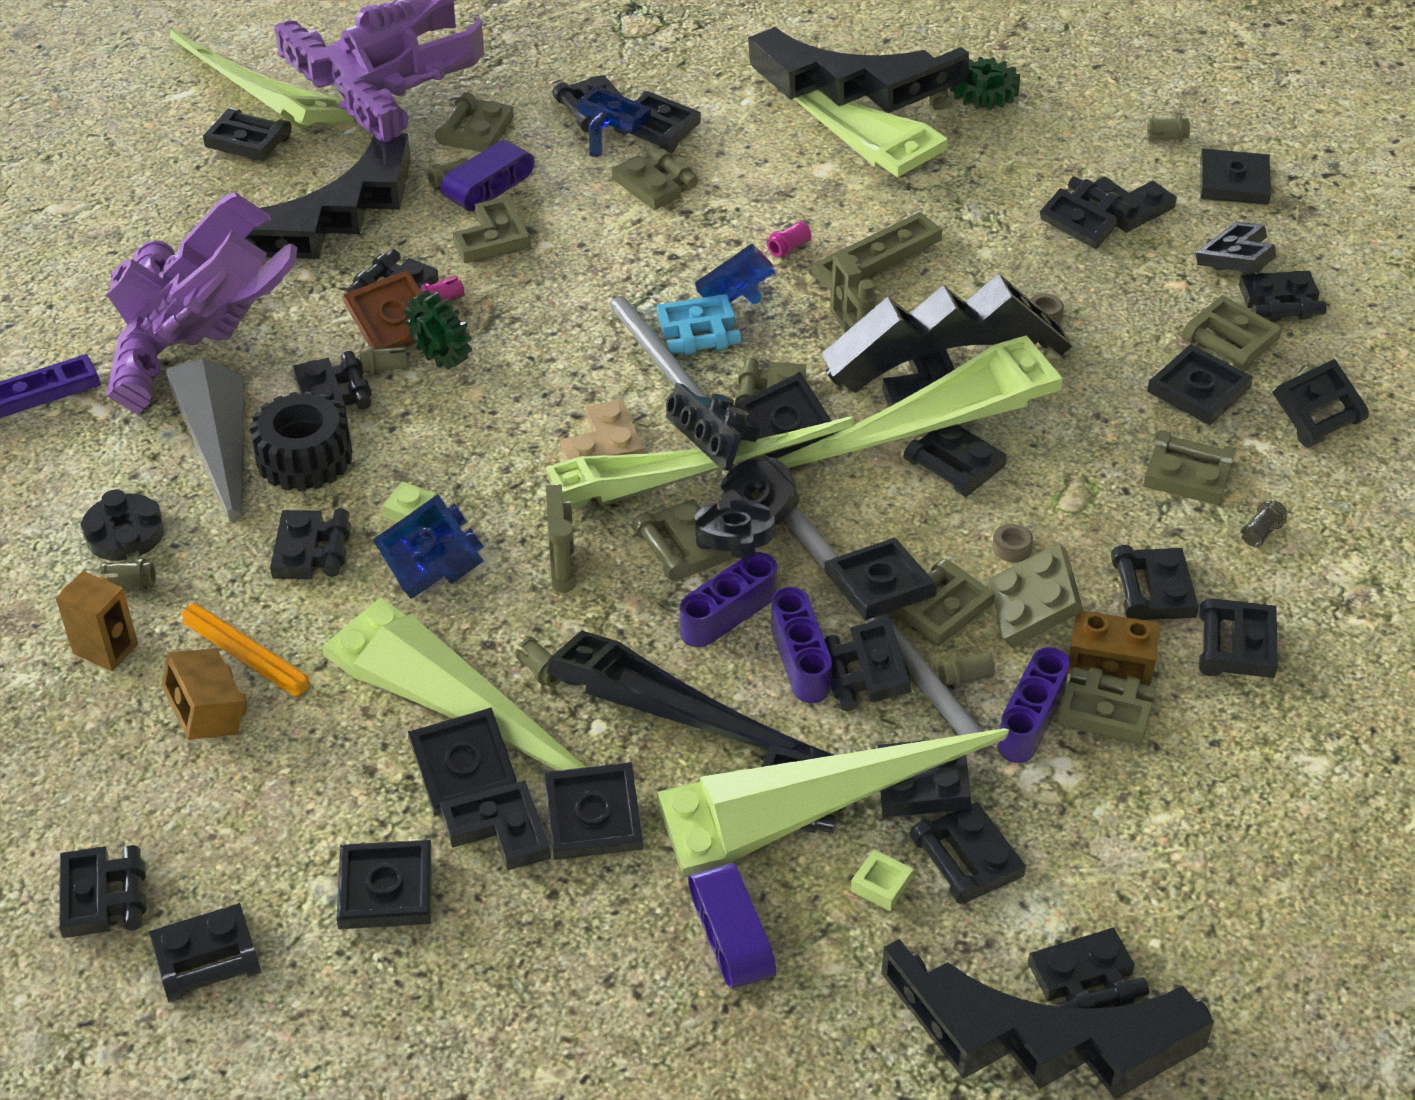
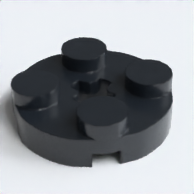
(768, 475)
(117, 509)
(735, 528)

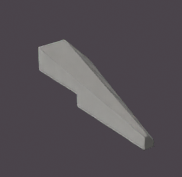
(213, 410)

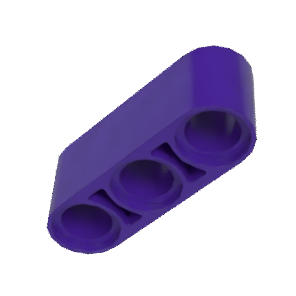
(487, 175)
(728, 599)
(801, 645)
(1033, 704)
(732, 925)

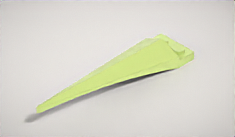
(292, 102)
(876, 135)
(984, 386)
(625, 476)
(411, 661)
(749, 808)

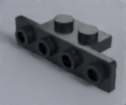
(711, 423)

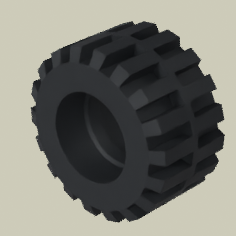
(301, 441)

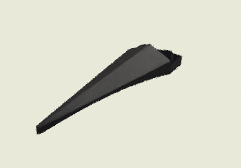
(628, 679)

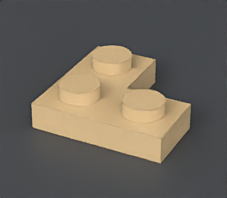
(610, 435)

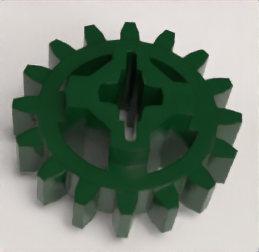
(988, 84)
(438, 329)

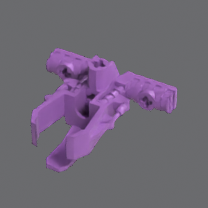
(382, 58)
(188, 294)

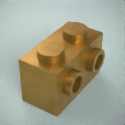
(97, 620)
(1114, 644)
(203, 693)

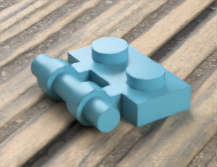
(698, 316)

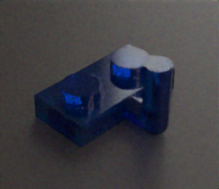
(611, 110)
(738, 276)

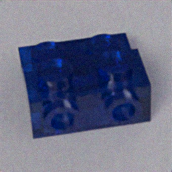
(430, 546)

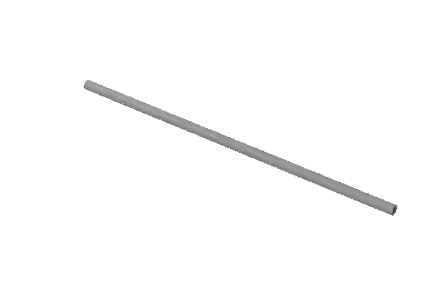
(804, 530)

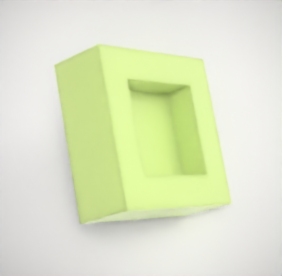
(405, 500)
(881, 879)

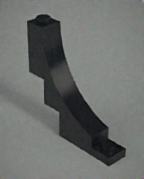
(844, 77)
(339, 207)
(941, 322)
(982, 1025)

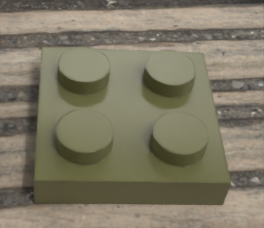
(1035, 595)

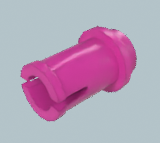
(783, 242)
(447, 288)

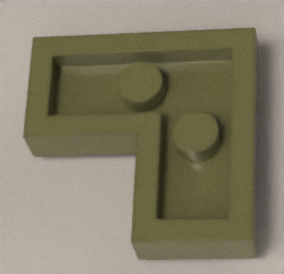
(498, 234)

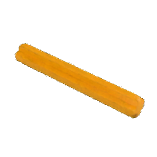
(246, 649)

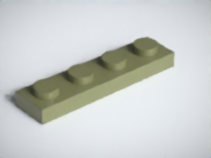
(884, 247)

